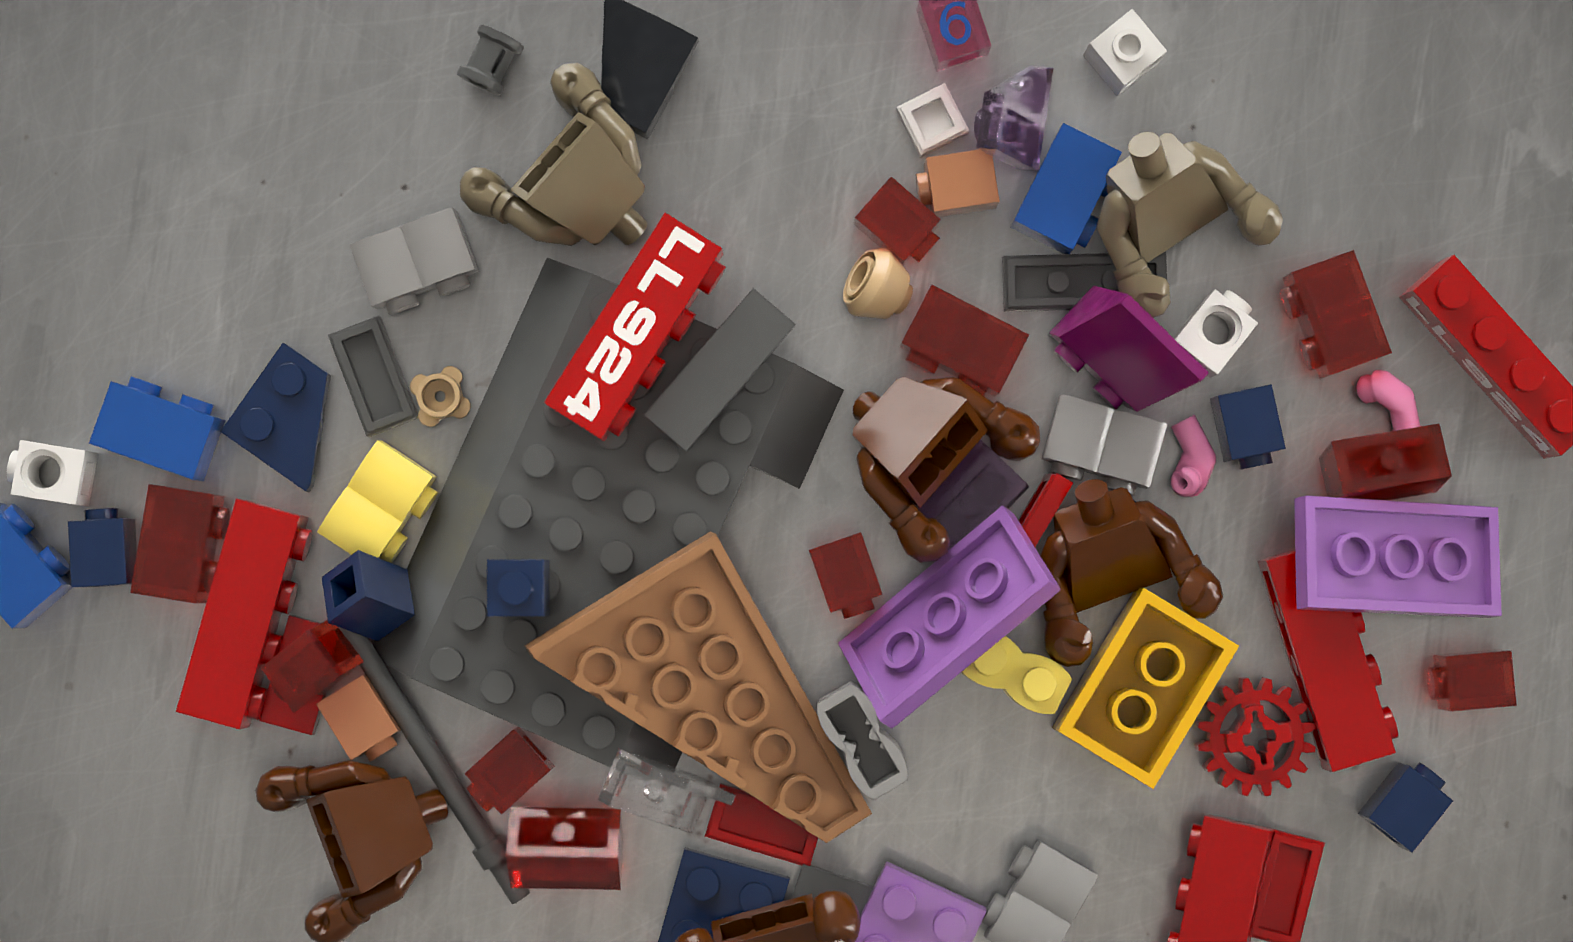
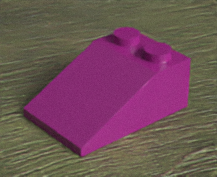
(1124, 350)

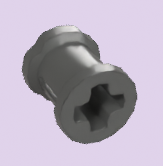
(490, 60)

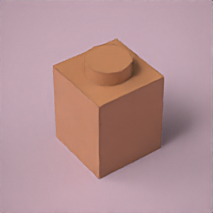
(958, 183)
(360, 719)

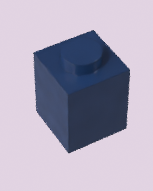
(1248, 426)
(102, 549)
(518, 587)
(367, 596)
(1407, 805)

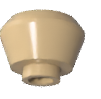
(877, 285)

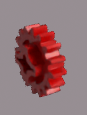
(1278, 732)

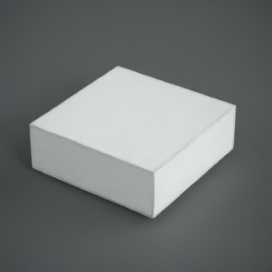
(932, 120)

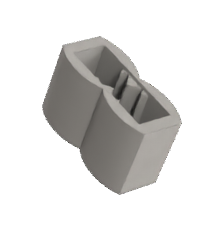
(414, 260)
(1103, 443)
(871, 752)
(1041, 899)

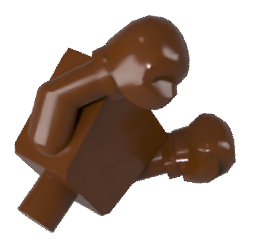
(918, 438)
(1109, 550)
(369, 833)
(825, 919)

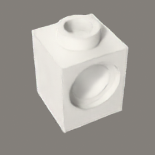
(1124, 52)
(1235, 314)
(75, 478)

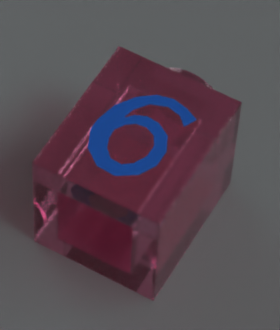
(953, 31)

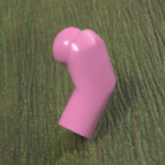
(1392, 395)
(1196, 460)

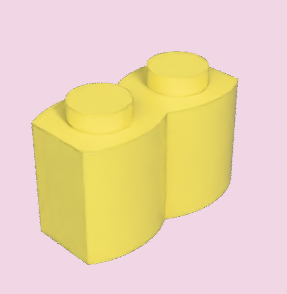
(379, 504)
(1023, 676)

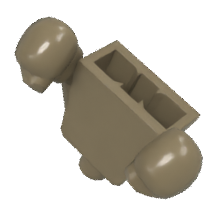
(579, 182)
(1163, 198)

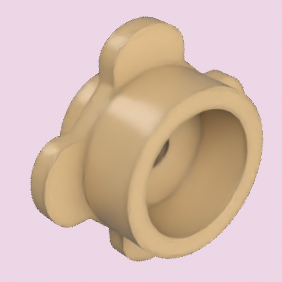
(426, 388)

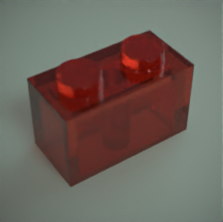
(1334, 315)
(962, 342)
(1386, 464)
(179, 544)
(565, 848)

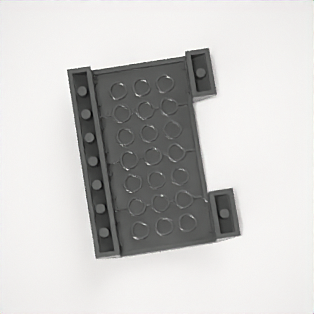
(590, 506)

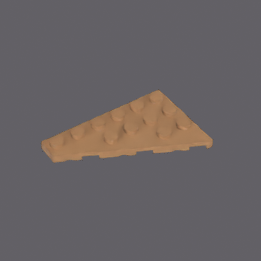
(706, 675)

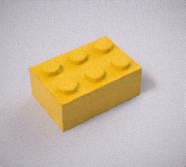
(1145, 686)

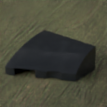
(641, 63)

